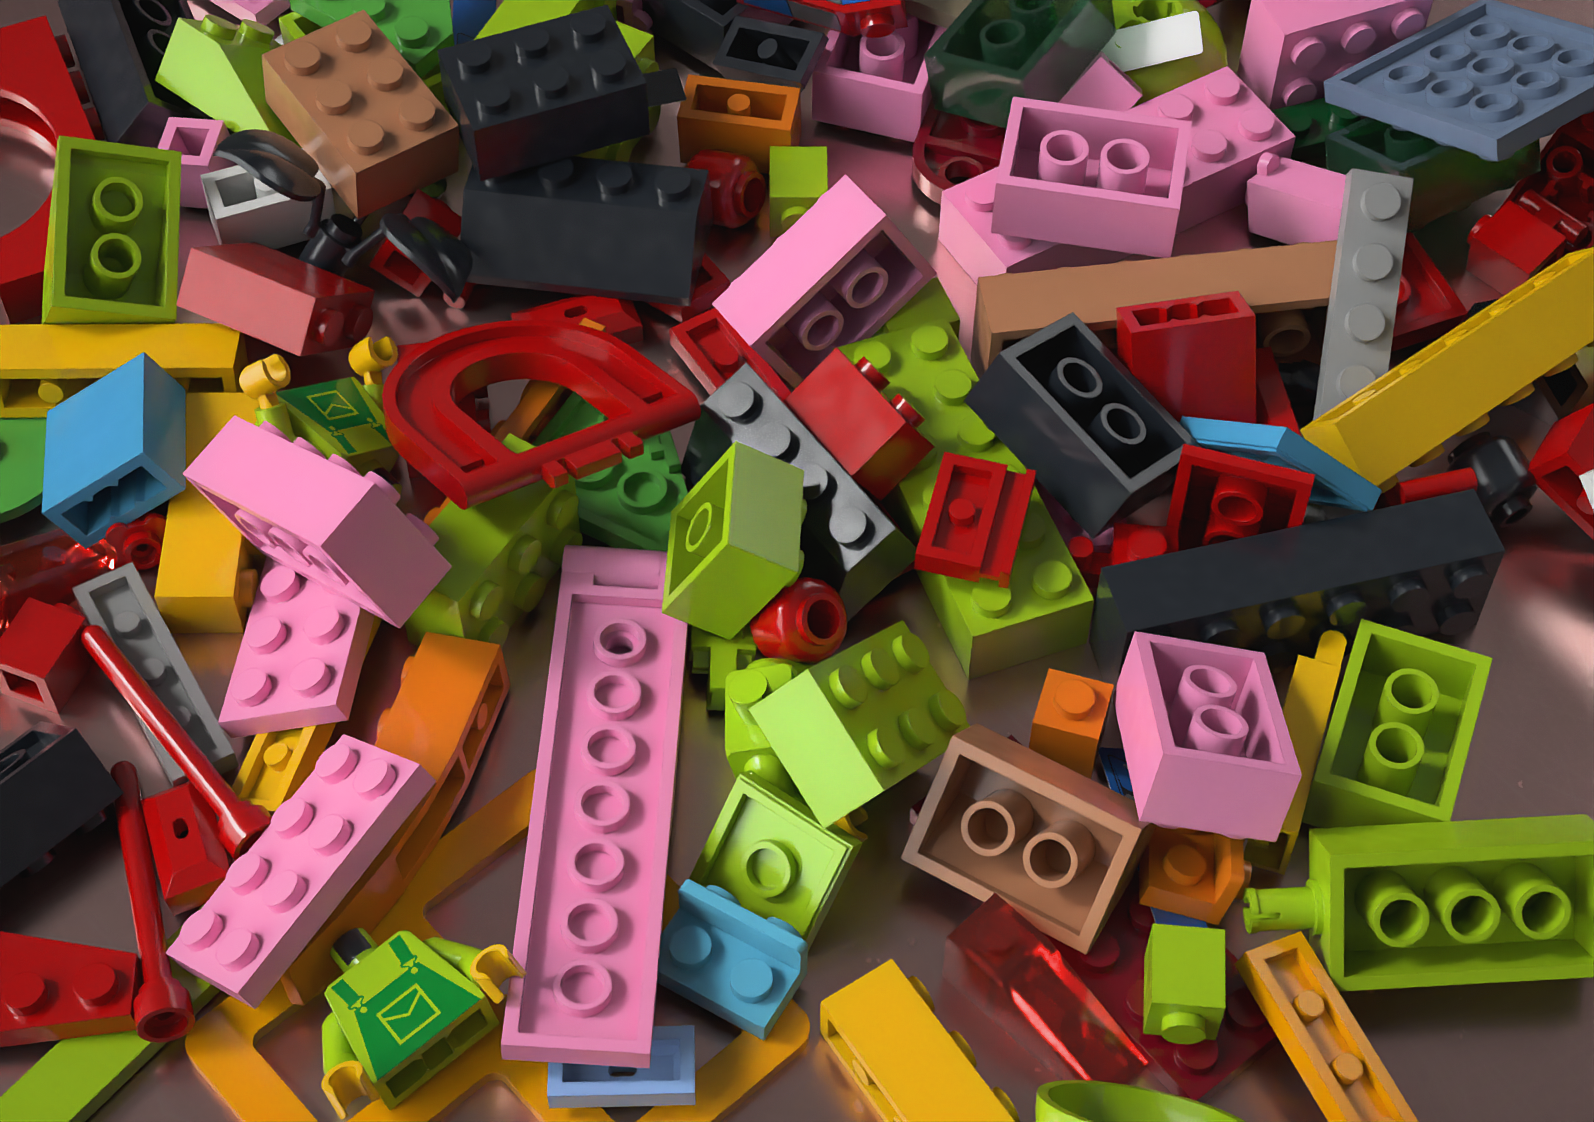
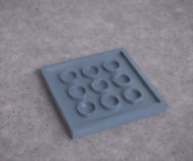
(1477, 79)

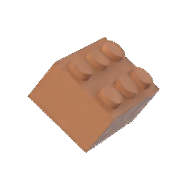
(361, 113)

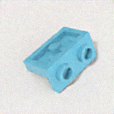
(731, 958)

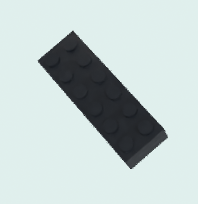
(1278, 591)

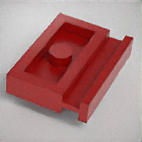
(974, 520)

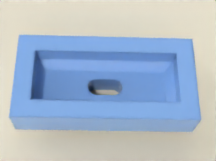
(665, 1083)

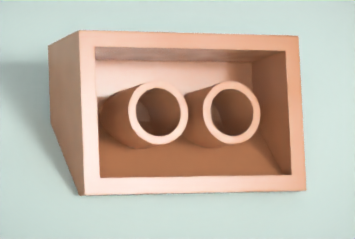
(1030, 834)

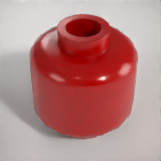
(735, 186)
(801, 622)

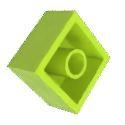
(734, 541)

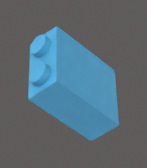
(114, 450)

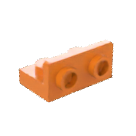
(1193, 873)

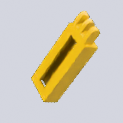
(1306, 718)

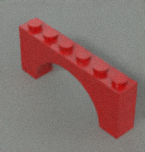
(43, 102)

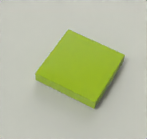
(776, 856)

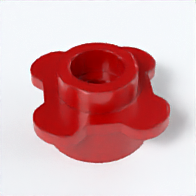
(147, 530)

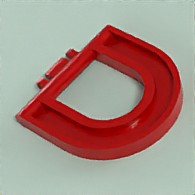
(475, 466)

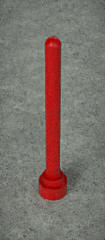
(239, 820)
(163, 1006)

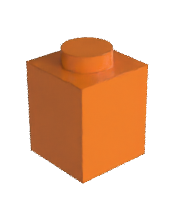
(1071, 720)

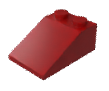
(1233, 497)

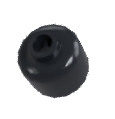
(1501, 475)

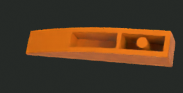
(442, 723)

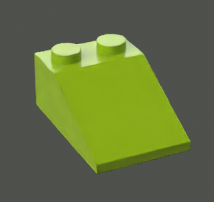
(222, 71)
(112, 234)

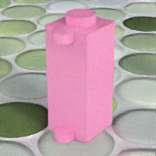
(1294, 201)

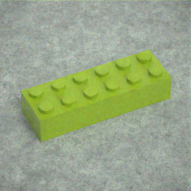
(1047, 597)

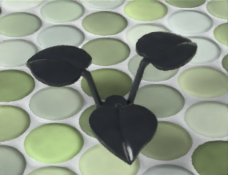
(337, 241)

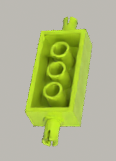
(1443, 902)

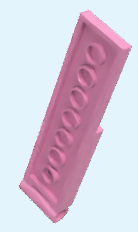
(599, 817)

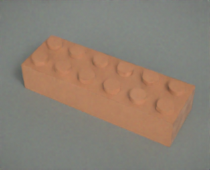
(1281, 284)

